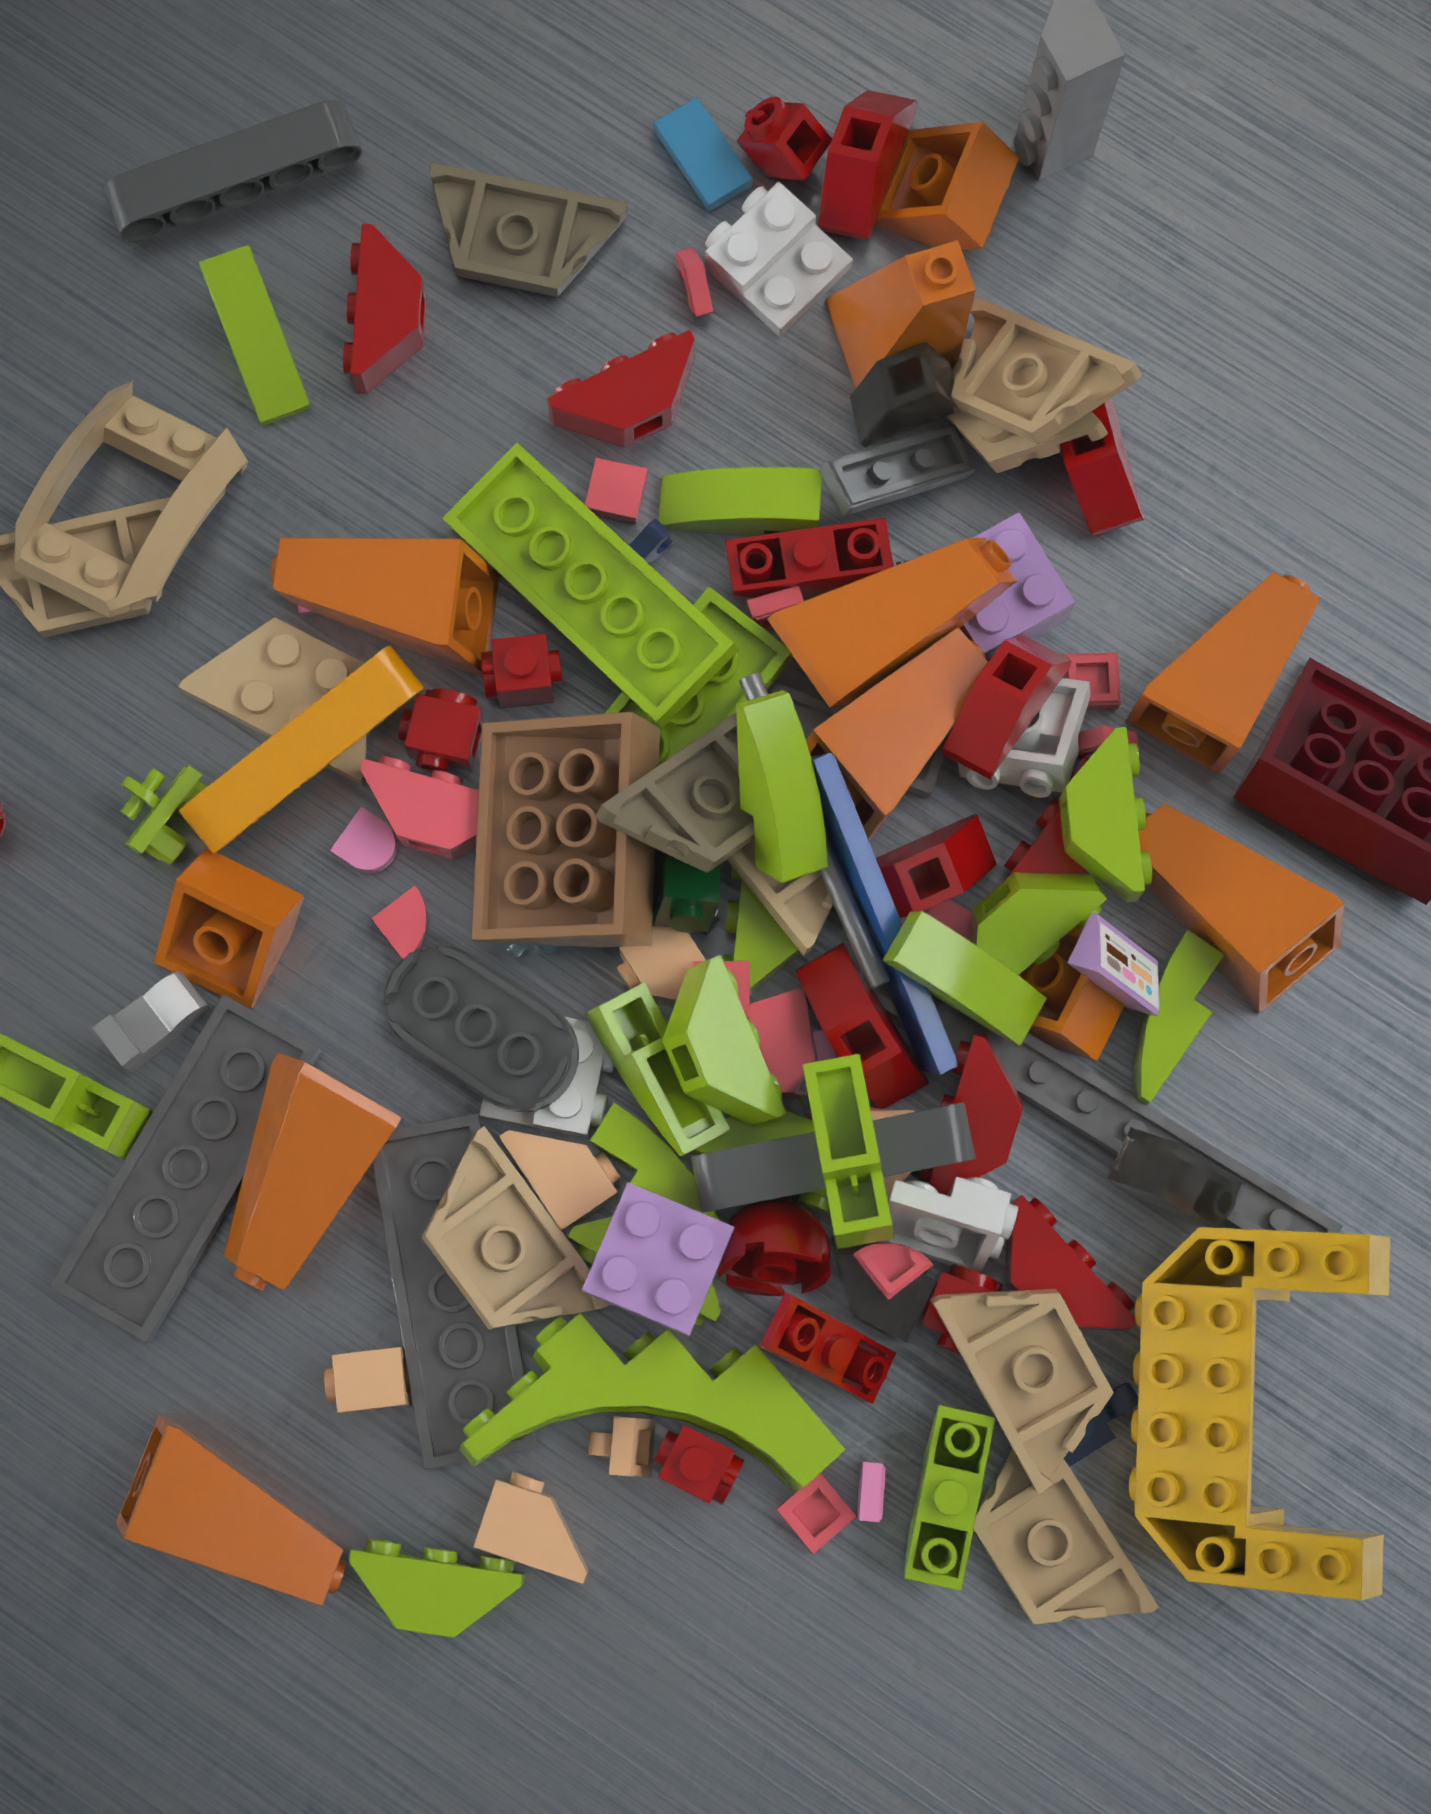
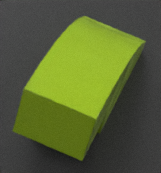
(255, 335)
(741, 500)
(779, 788)
(965, 977)
(1180, 1017)
(632, 1036)
(69, 1099)
(848, 1151)
(643, 1152)

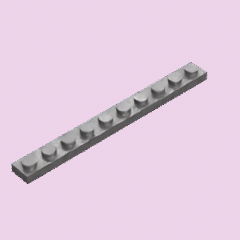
(1107, 1113)

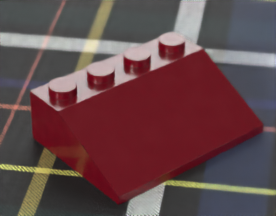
(1349, 778)

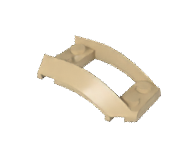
(157, 438)

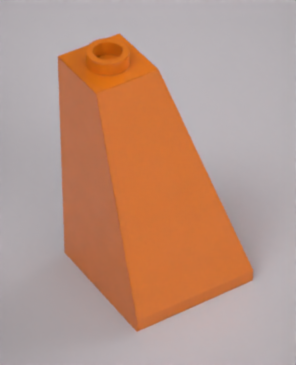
(904, 305)
(403, 590)
(886, 619)
(1221, 682)
(898, 725)
(1242, 904)
(300, 1169)
(216, 1516)

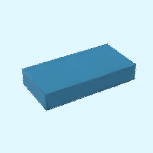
(702, 154)

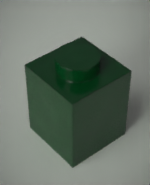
(685, 895)

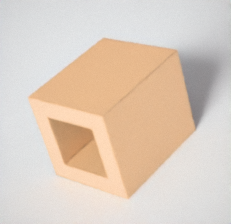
(368, 1380)

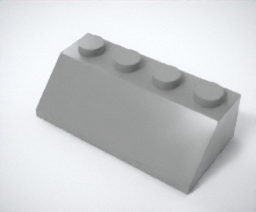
(1068, 88)

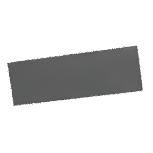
(897, 470)

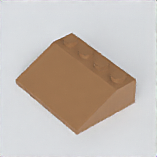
(541, 853)

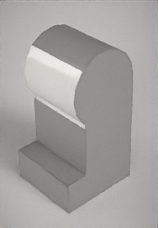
(152, 1021)

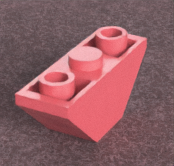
(425, 811)

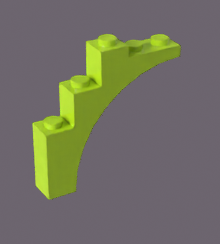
(584, 1377)

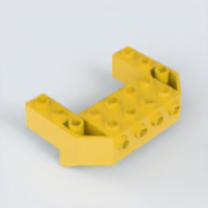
(1200, 1402)

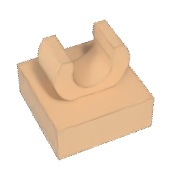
(627, 1446)

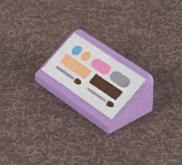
(1117, 965)

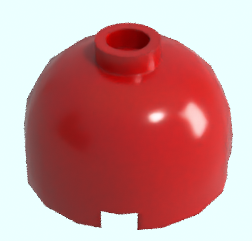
(775, 1247)

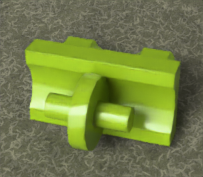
(152, 833)

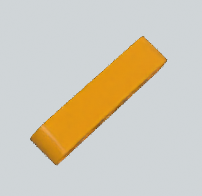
(301, 749)

